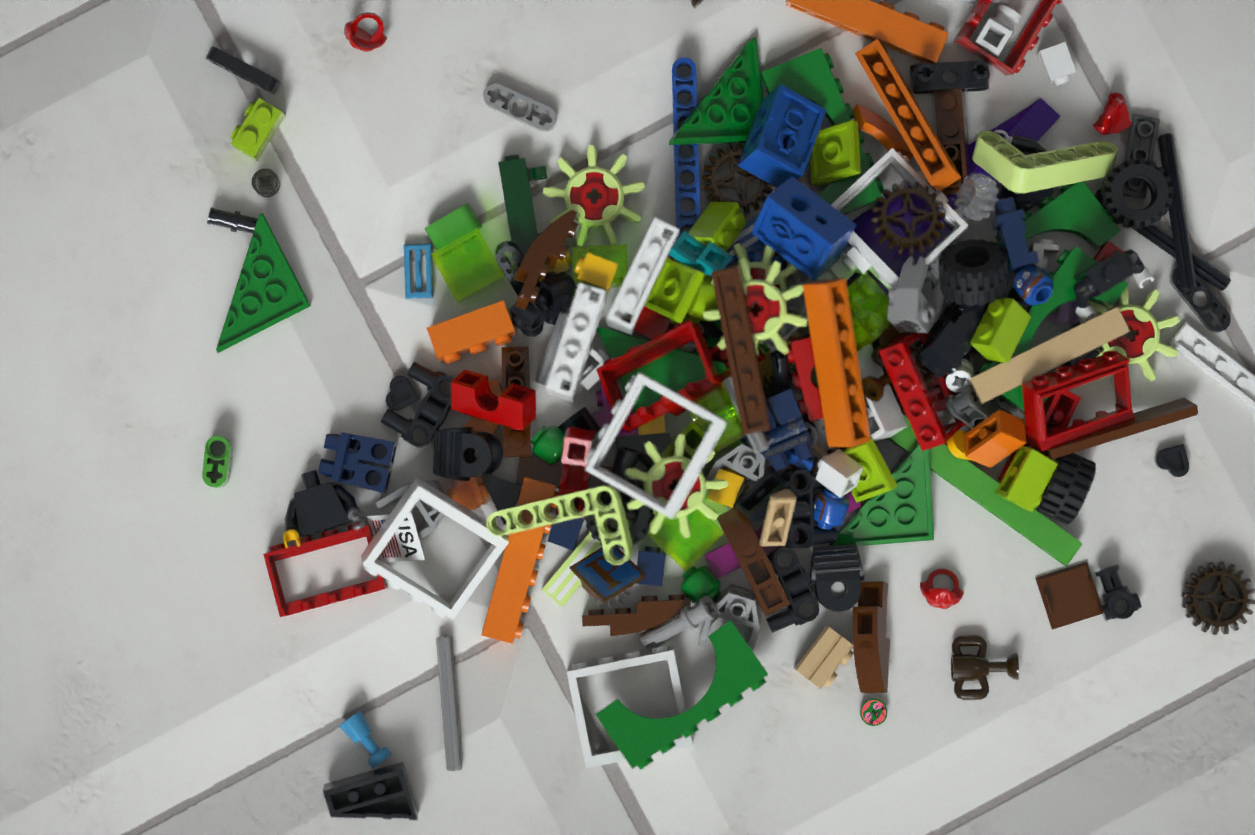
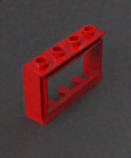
(1026, 41)
(643, 354)
(1067, 378)
(914, 394)
(328, 539)

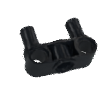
(969, 75)
(431, 411)
(804, 510)
(797, 590)

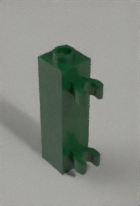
(518, 199)

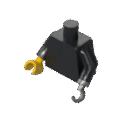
(319, 509)

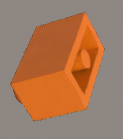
(995, 438)

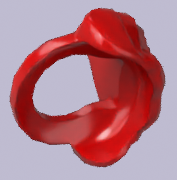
(360, 38)
(1114, 117)
(941, 597)

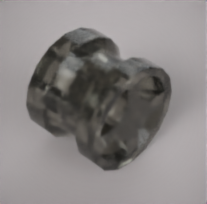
(269, 186)

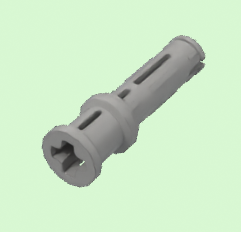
(687, 619)

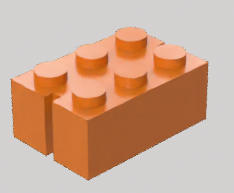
(471, 332)

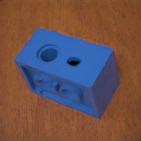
(782, 136)
(803, 228)

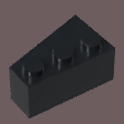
(951, 338)
(375, 793)

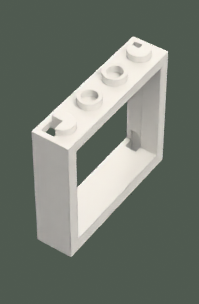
(901, 166)
(642, 276)
(576, 342)
(610, 432)
(452, 509)
(609, 664)

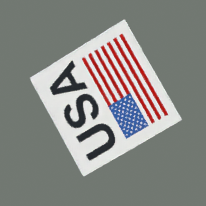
(403, 544)

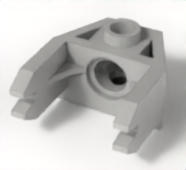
(911, 304)
(740, 458)
(430, 514)
(747, 614)

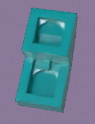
(698, 256)

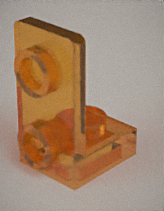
(470, 495)

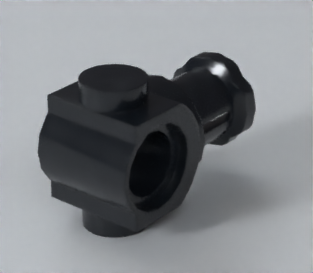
(559, 292)
(531, 319)
(1116, 592)

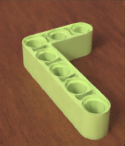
(1043, 169)
(568, 511)

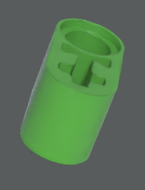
(453, 226)
(211, 468)

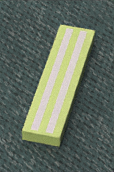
(564, 581)

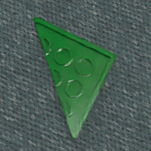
(728, 106)
(264, 291)
(671, 370)
(898, 514)

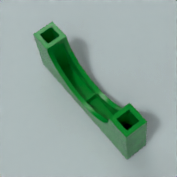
(813, 79)
(1072, 212)
(1071, 264)
(644, 736)

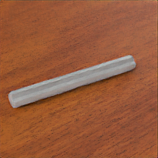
(449, 703)

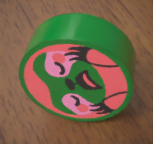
(873, 712)

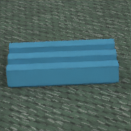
(419, 294)

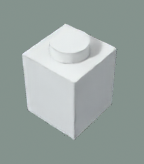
(993, 38)
(1057, 64)
(839, 472)

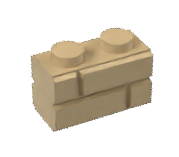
(824, 657)

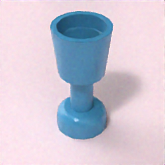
(358, 730)

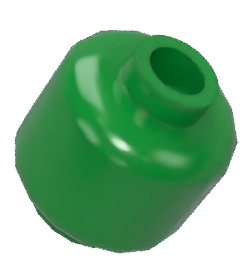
(549, 444)
(700, 583)

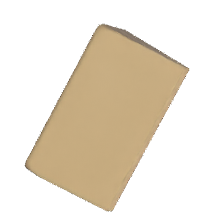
(778, 518)

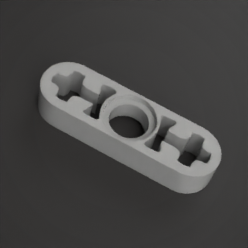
(504, 92)

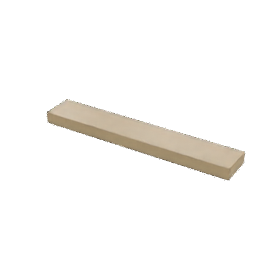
(1049, 355)

